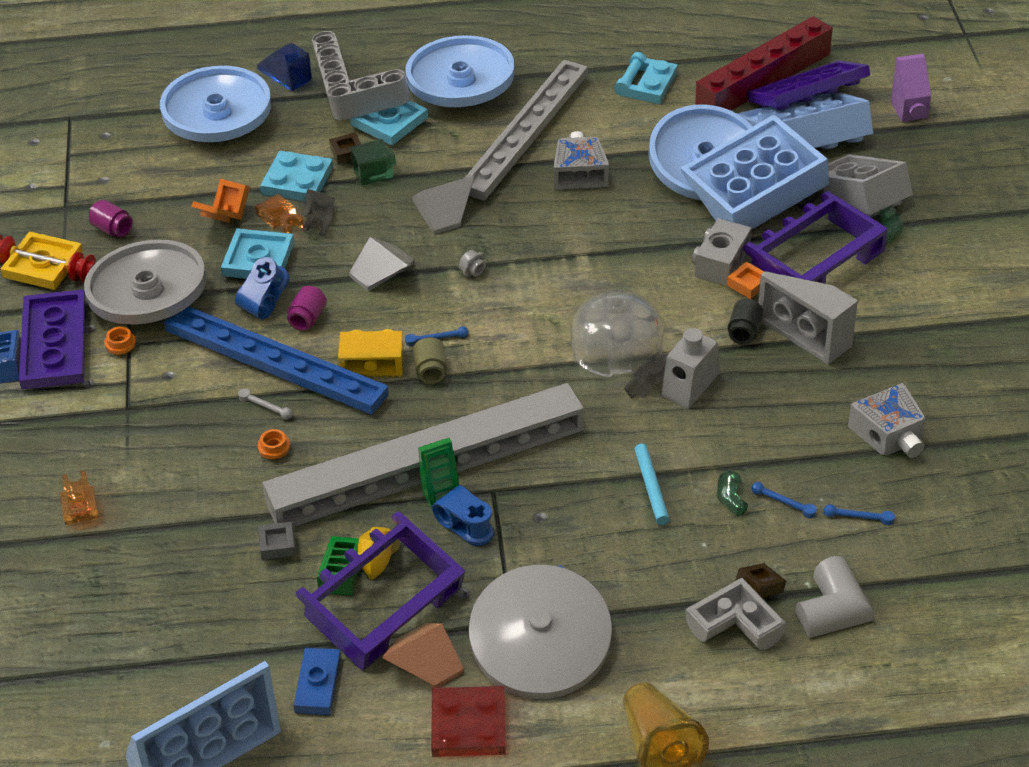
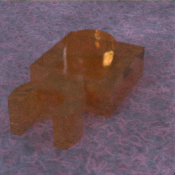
(279, 212)
(78, 500)

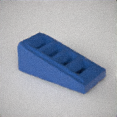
(9, 356)

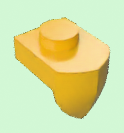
(379, 563)

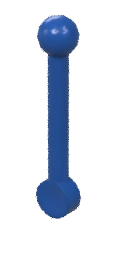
(411, 339)
(809, 510)
(886, 517)

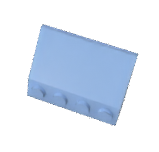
(822, 120)
(757, 174)
(212, 727)

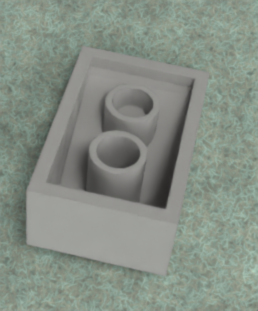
(869, 182)
(809, 314)

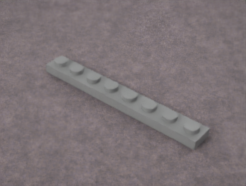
(525, 128)

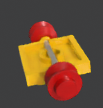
(43, 260)

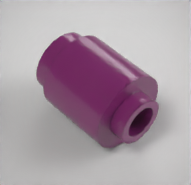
(110, 218)
(306, 308)

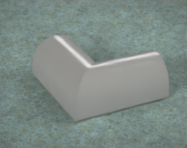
(841, 603)
(740, 606)

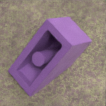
(911, 88)

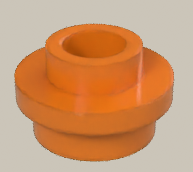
(119, 340)
(273, 444)

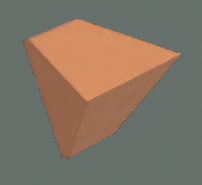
(426, 654)

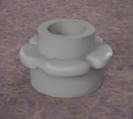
(472, 263)

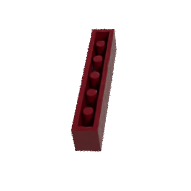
(766, 64)

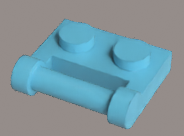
(654, 82)

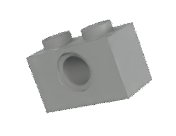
(721, 251)

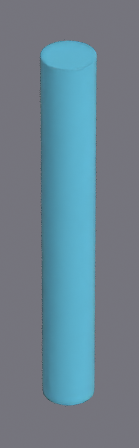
(652, 485)

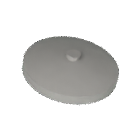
(145, 281)
(540, 631)

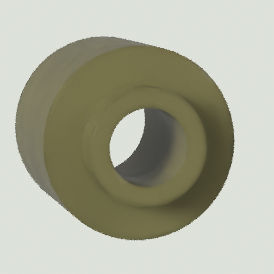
(430, 360)

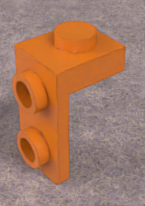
(228, 202)

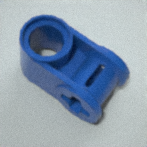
(262, 290)
(465, 516)

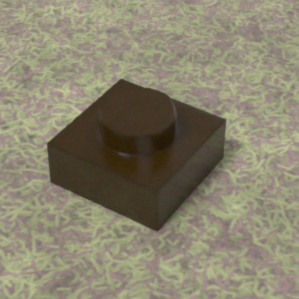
(341, 146)
(762, 579)

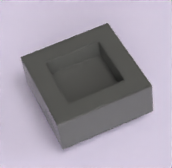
(276, 540)

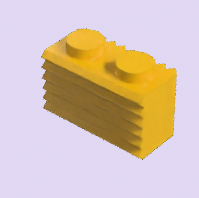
(372, 352)

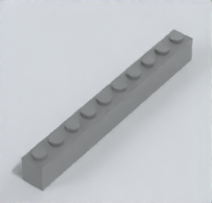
(395, 463)

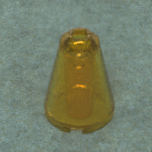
(662, 730)

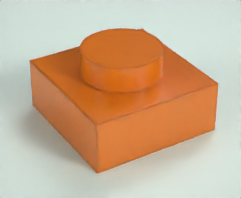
(745, 280)

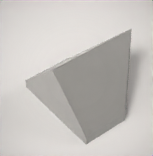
(444, 204)
(379, 263)

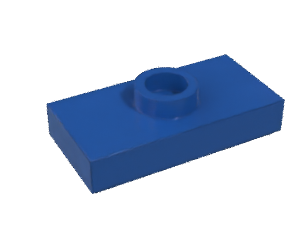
(317, 681)

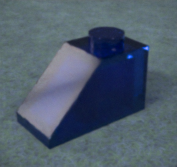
(288, 66)

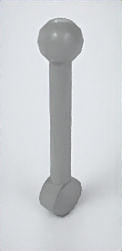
(245, 395)

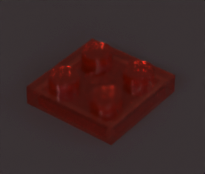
(468, 721)

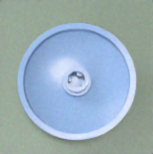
(460, 71)
(215, 103)
(687, 136)

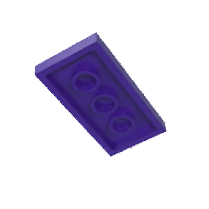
(807, 84)
(53, 339)

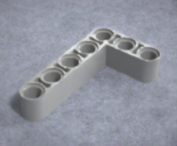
(360, 95)

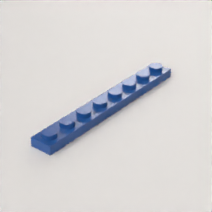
(278, 359)

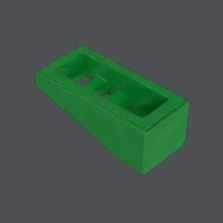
(440, 474)
(329, 558)

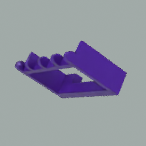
(868, 244)
(376, 643)

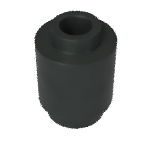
(745, 321)

